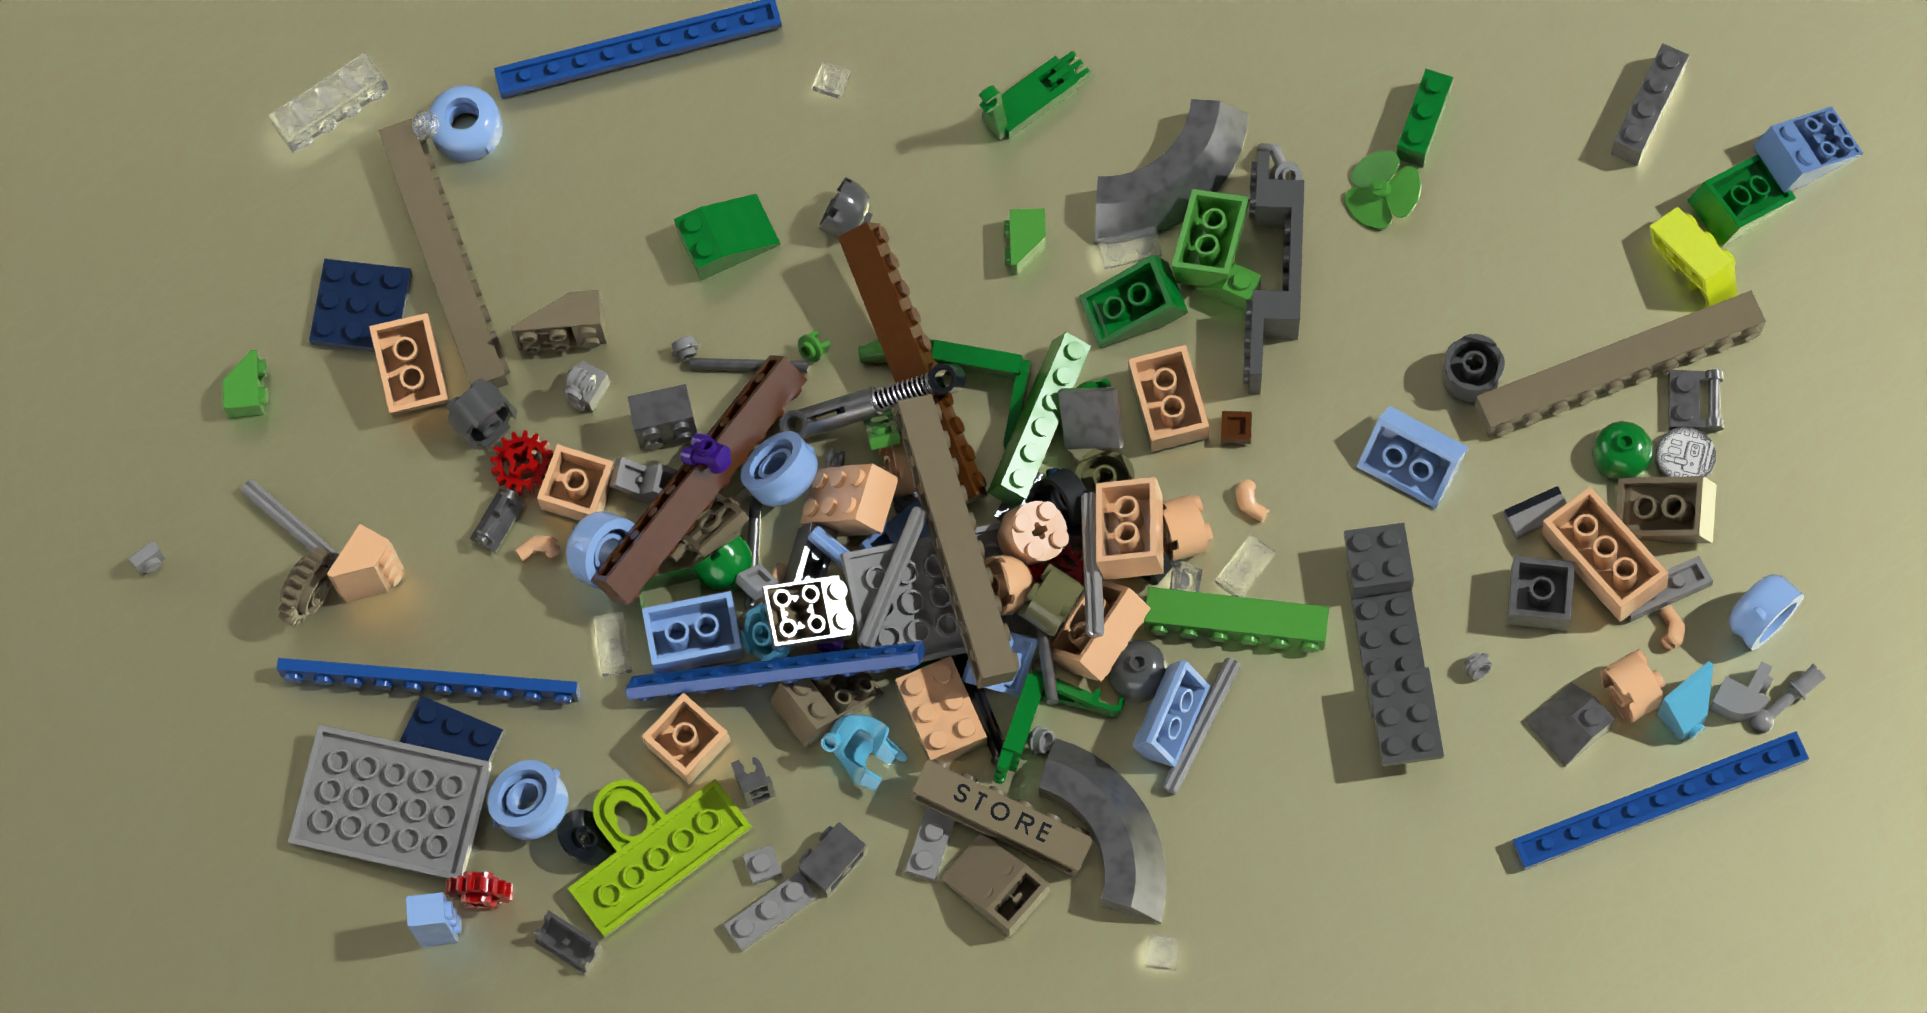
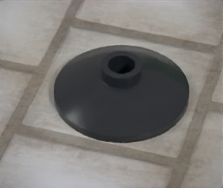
(579, 827)

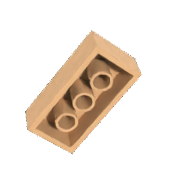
(1605, 554)

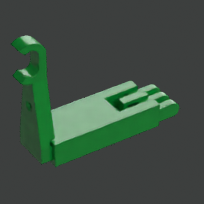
(1032, 95)
(990, 363)
(1026, 710)

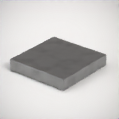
(1090, 418)

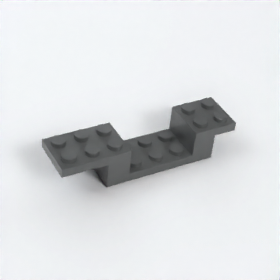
(1271, 312)
(1390, 645)

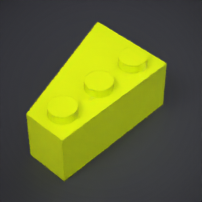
(1696, 255)

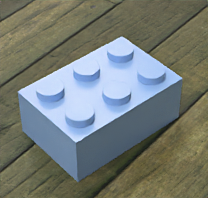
(693, 633)

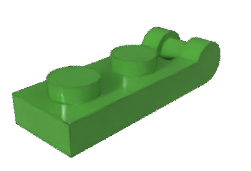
(882, 430)

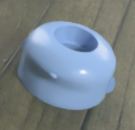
(475, 141)
(780, 469)
(593, 542)
(1764, 609)
(514, 792)

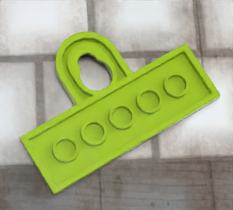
(659, 856)

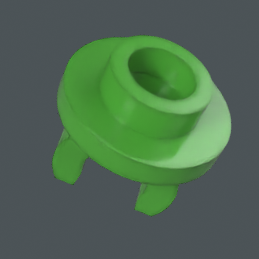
(811, 348)

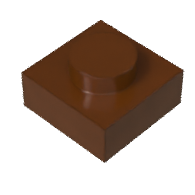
(1236, 427)

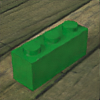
(1424, 117)

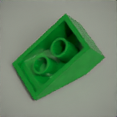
(1739, 199)
(725, 234)
(1134, 302)

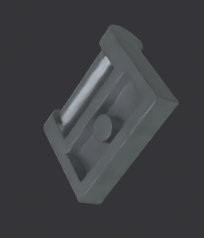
(1685, 399)

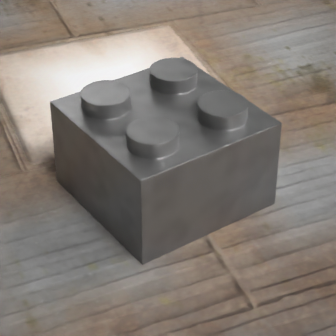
(662, 417)
(1540, 593)

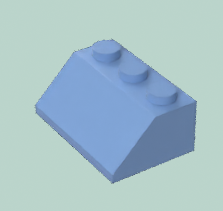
(1412, 456)
(1171, 714)

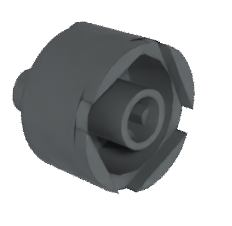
(1467, 352)
(481, 414)

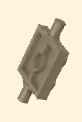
(714, 525)

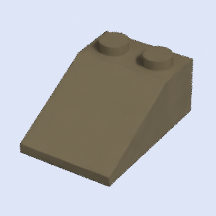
(1668, 508)

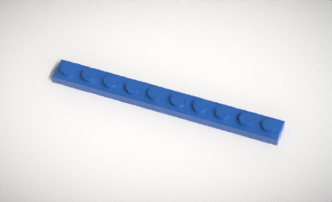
(637, 47)
(781, 669)
(439, 681)
(1660, 800)

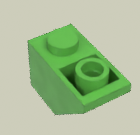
(1026, 237)
(244, 387)

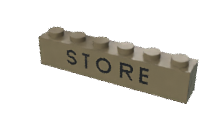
(1001, 817)

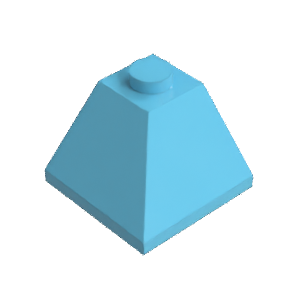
(1688, 704)

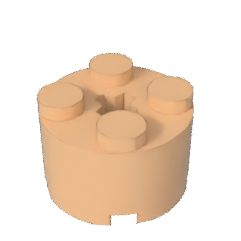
(1047, 528)
(1184, 528)
(1633, 686)

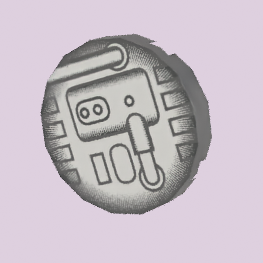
(1685, 453)

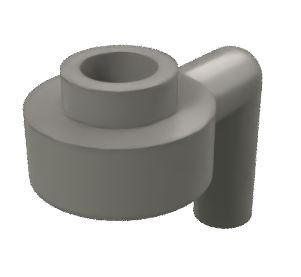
(1280, 166)

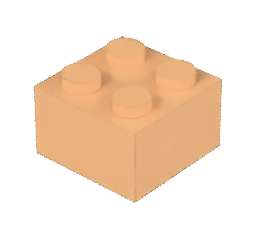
(575, 483)
(686, 738)

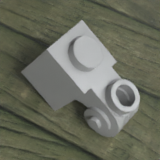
(585, 386)

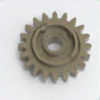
(306, 586)

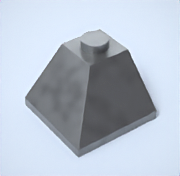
(1571, 722)

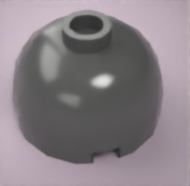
(846, 209)
(1138, 671)

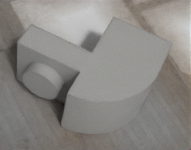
(640, 481)
(1741, 702)

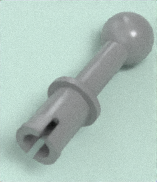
(1800, 687)

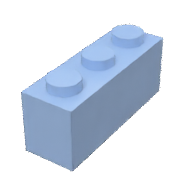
(433, 919)

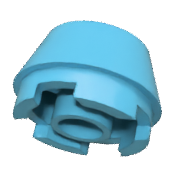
(757, 636)

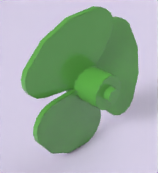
(1380, 196)

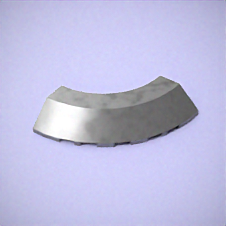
(1162, 189)
(1118, 824)

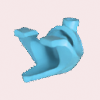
(852, 741)

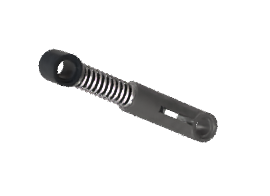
(871, 401)

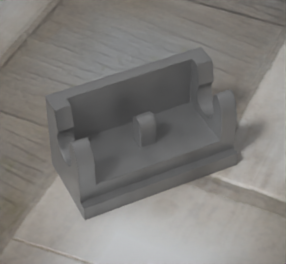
(754, 786)
(568, 943)

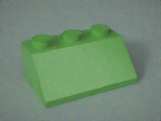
(1209, 237)

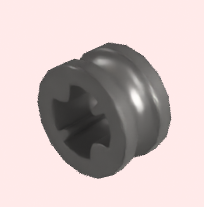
(835, 459)

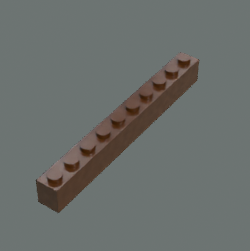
(901, 334)
(694, 487)

